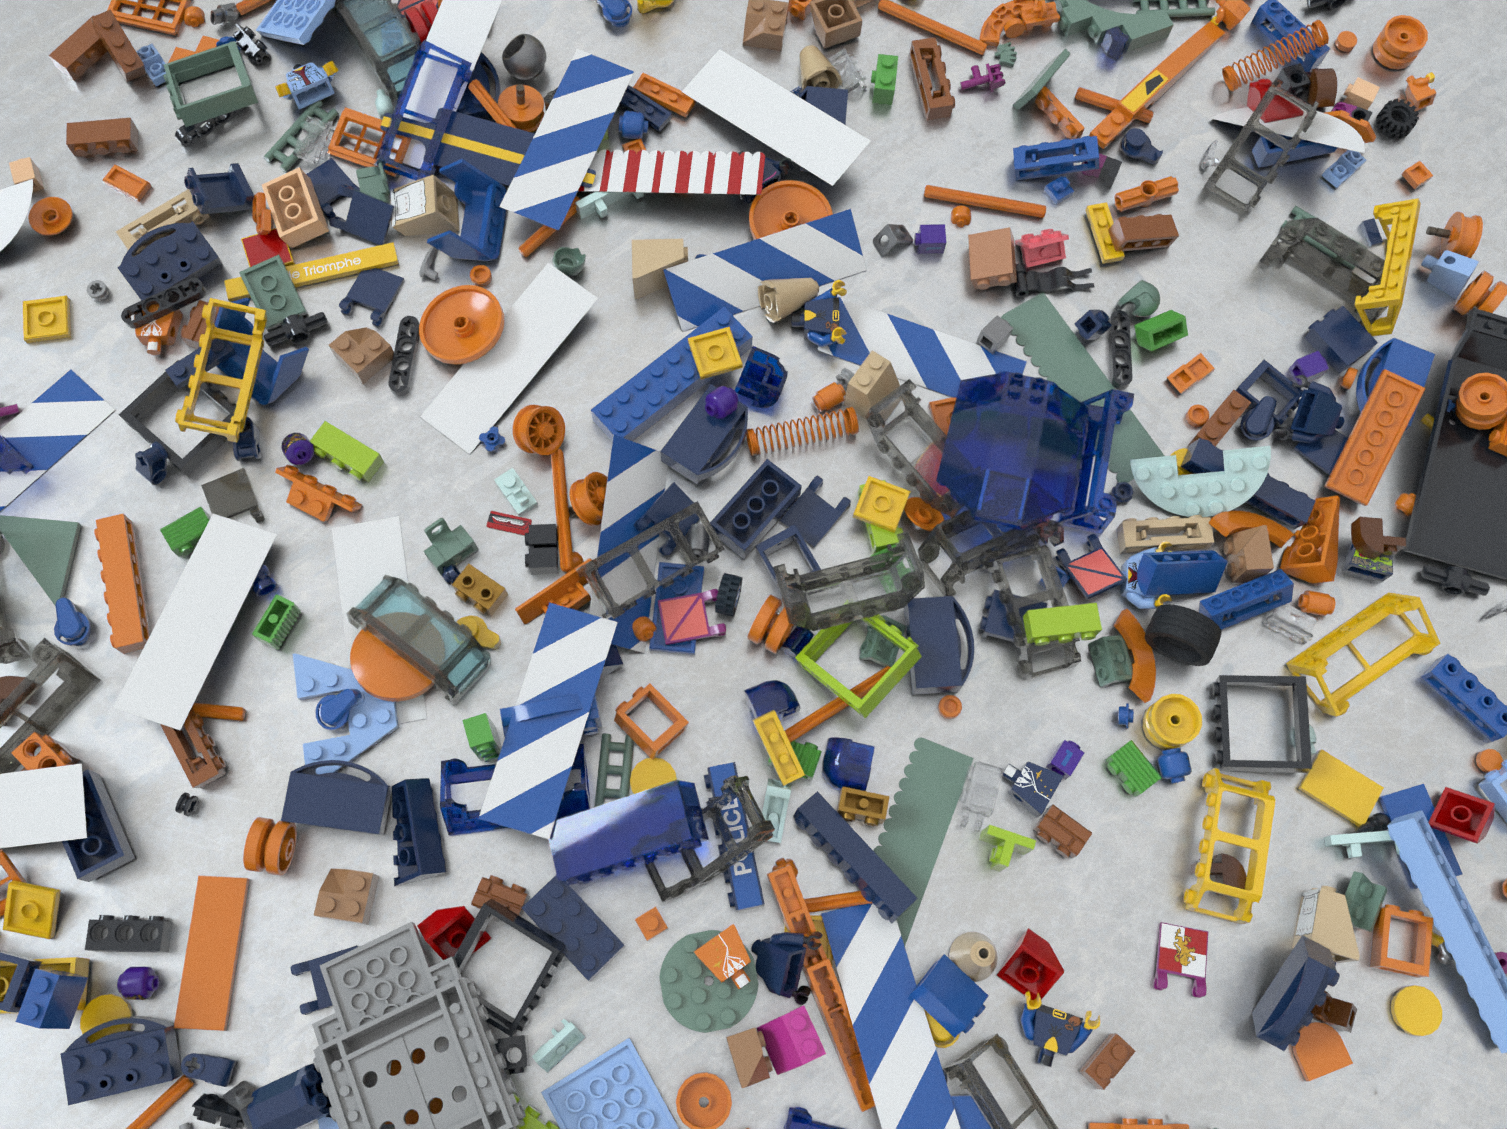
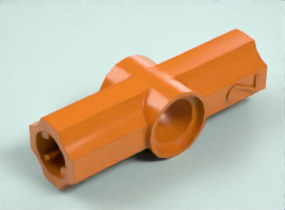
(1154, 191)

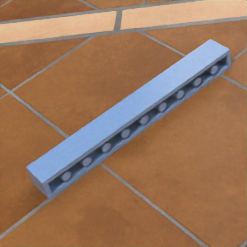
(1454, 920)

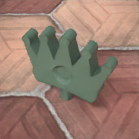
(1006, 54)

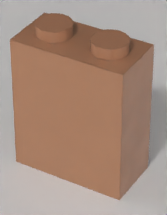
(992, 258)

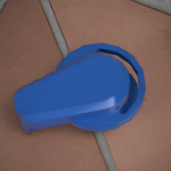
(616, 11)
(71, 623)
(336, 708)

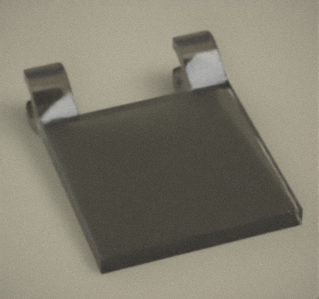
(232, 496)

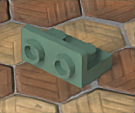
(878, 647)
(1111, 660)
(1364, 901)

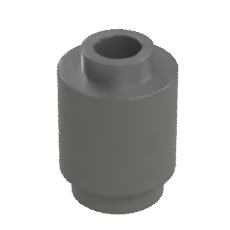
(698, 539)

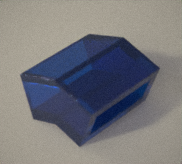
(1114, 43)
(788, 645)

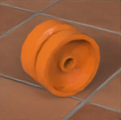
(1400, 42)
(1479, 296)
(1482, 401)
(771, 623)
(270, 846)
(707, 1086)

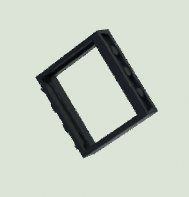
(203, 449)
(1301, 724)
(495, 1016)

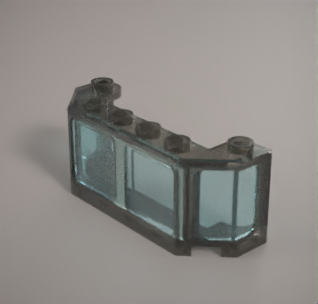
(382, 38)
(422, 636)

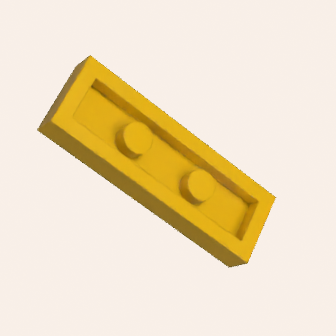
(1100, 221)
(778, 747)

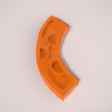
(999, 17)
(1238, 521)
(1144, 667)

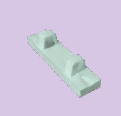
(598, 201)
(1354, 841)

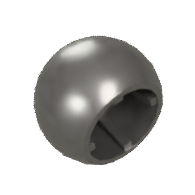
(524, 57)

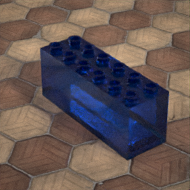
(627, 832)

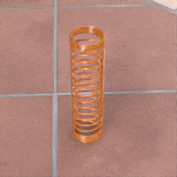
(1230, 74)
(850, 423)

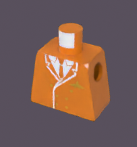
(159, 332)
(726, 957)

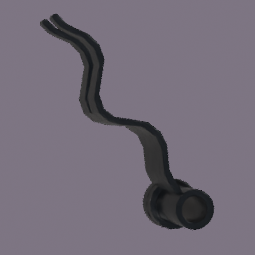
(1047, 280)

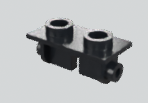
(256, 50)
(210, 1106)

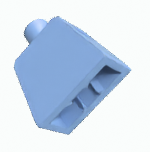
(1450, 272)

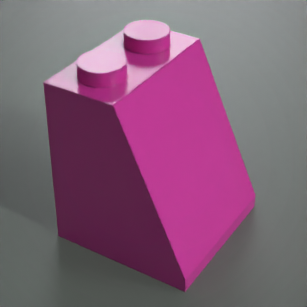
(791, 1040)

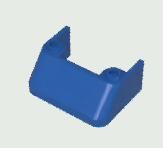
(482, 215)
(272, 376)

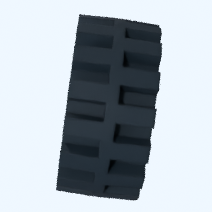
(728, 594)

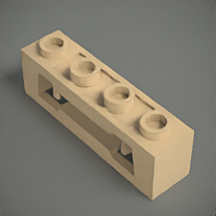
(162, 216)
(1196, 537)

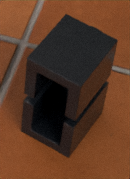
(542, 549)

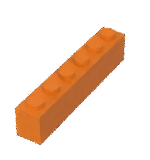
(122, 583)

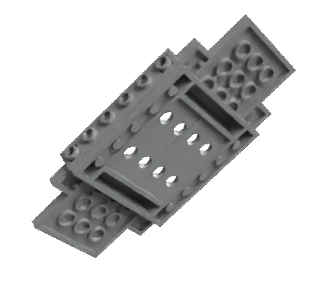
(385, 1010)

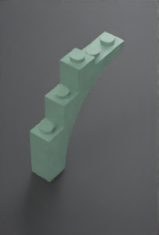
(1141, 28)

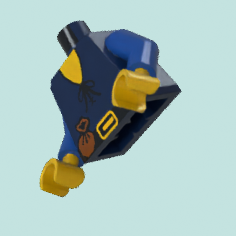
(822, 317)
(1054, 1030)

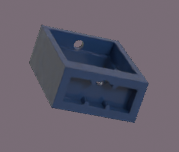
(1275, 380)
(780, 540)
(20, 980)

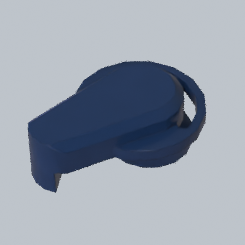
(1139, 146)
(1260, 419)

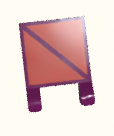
(686, 618)

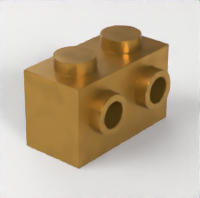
(480, 590)
(862, 805)

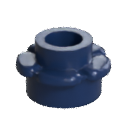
(1126, 488)
(450, 573)

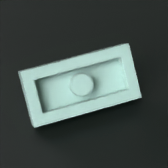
(516, 492)
(559, 1046)

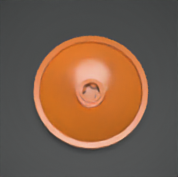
(785, 207)
(461, 324)
(384, 672)

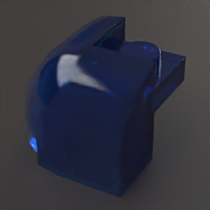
(762, 378)
(772, 696)
(847, 763)

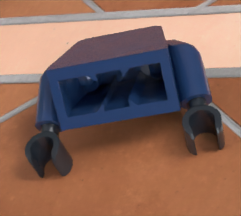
(771, 174)
(1316, 413)
(781, 963)

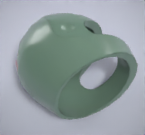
(1145, 298)

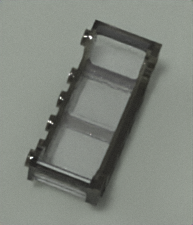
(912, 444)
(853, 588)

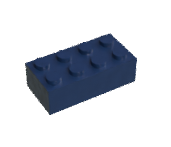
(755, 508)
(105, 841)
(570, 920)

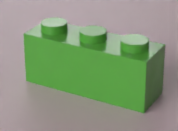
(482, 737)

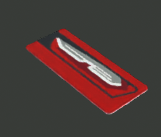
(508, 523)

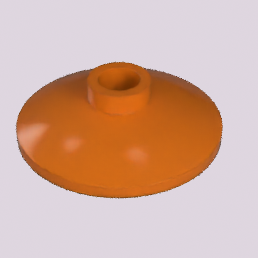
(46, 210)
(922, 514)

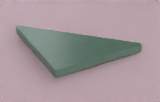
(44, 548)

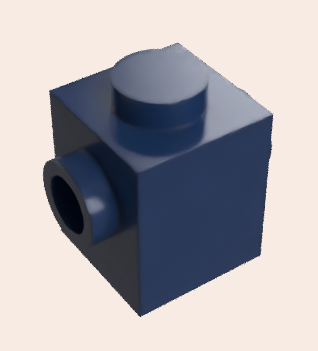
(1093, 324)

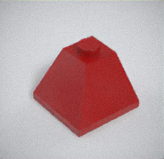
(1277, 109)
(1463, 815)
(447, 929)
(1031, 966)

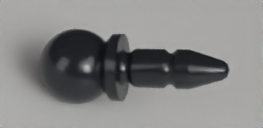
(1375, 823)

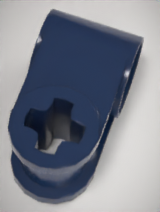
(248, 442)
(152, 463)
(212, 1069)

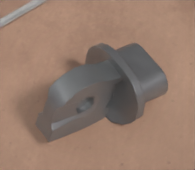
(224, 13)

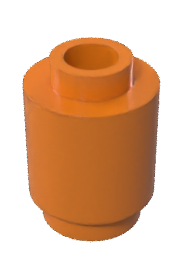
(829, 397)
(1316, 603)

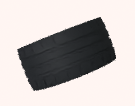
(1183, 635)

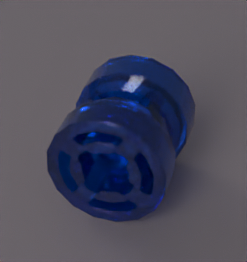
(263, 583)

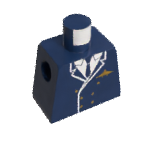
(1032, 786)

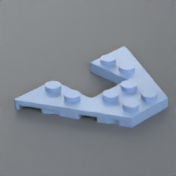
(368, 719)

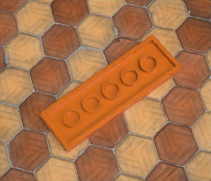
(1374, 437)
(211, 953)

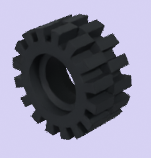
(1401, 110)

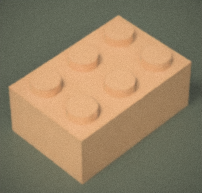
(295, 208)

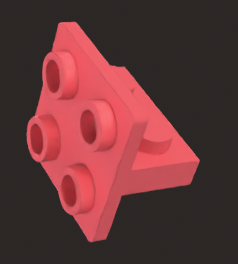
(1042, 247)

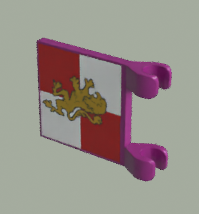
(1184, 954)

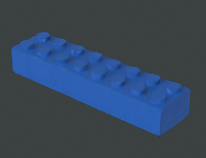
(662, 383)

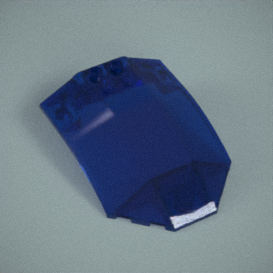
(1013, 449)

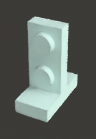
(776, 806)

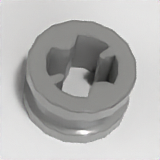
(103, 295)
(844, 377)

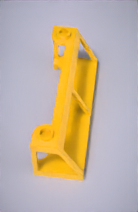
(1404, 220)
(1314, 659)

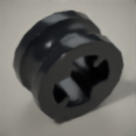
(186, 804)

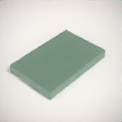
(1042, 78)
(273, 291)

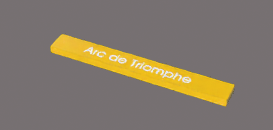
(326, 268)

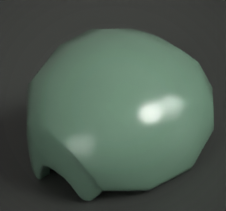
(568, 260)

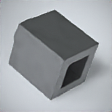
(994, 334)

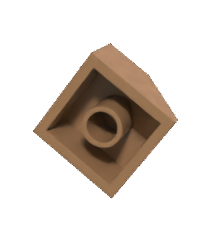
(835, 21)
(765, 24)
(362, 352)
(1248, 554)
(347, 896)
(748, 1057)

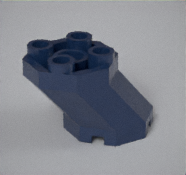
(290, 1101)

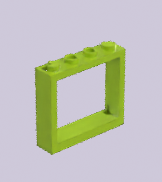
(826, 637)

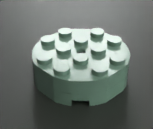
(691, 1000)

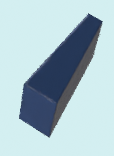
(1371, 232)

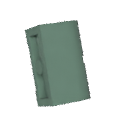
(374, 182)
(448, 546)

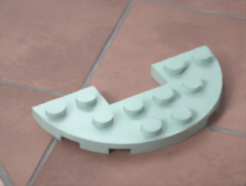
(1203, 492)

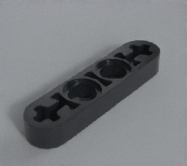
(189, 135)
(165, 306)
(1120, 349)
(404, 355)

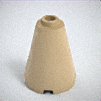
(817, 69)
(785, 296)
(966, 952)

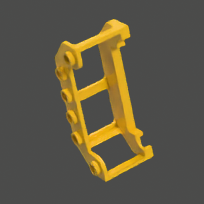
(186, 417)
(1258, 844)

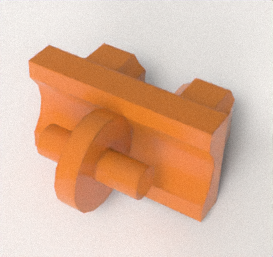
(1040, 14)

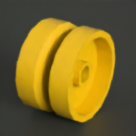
(1172, 721)

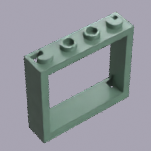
(202, 64)

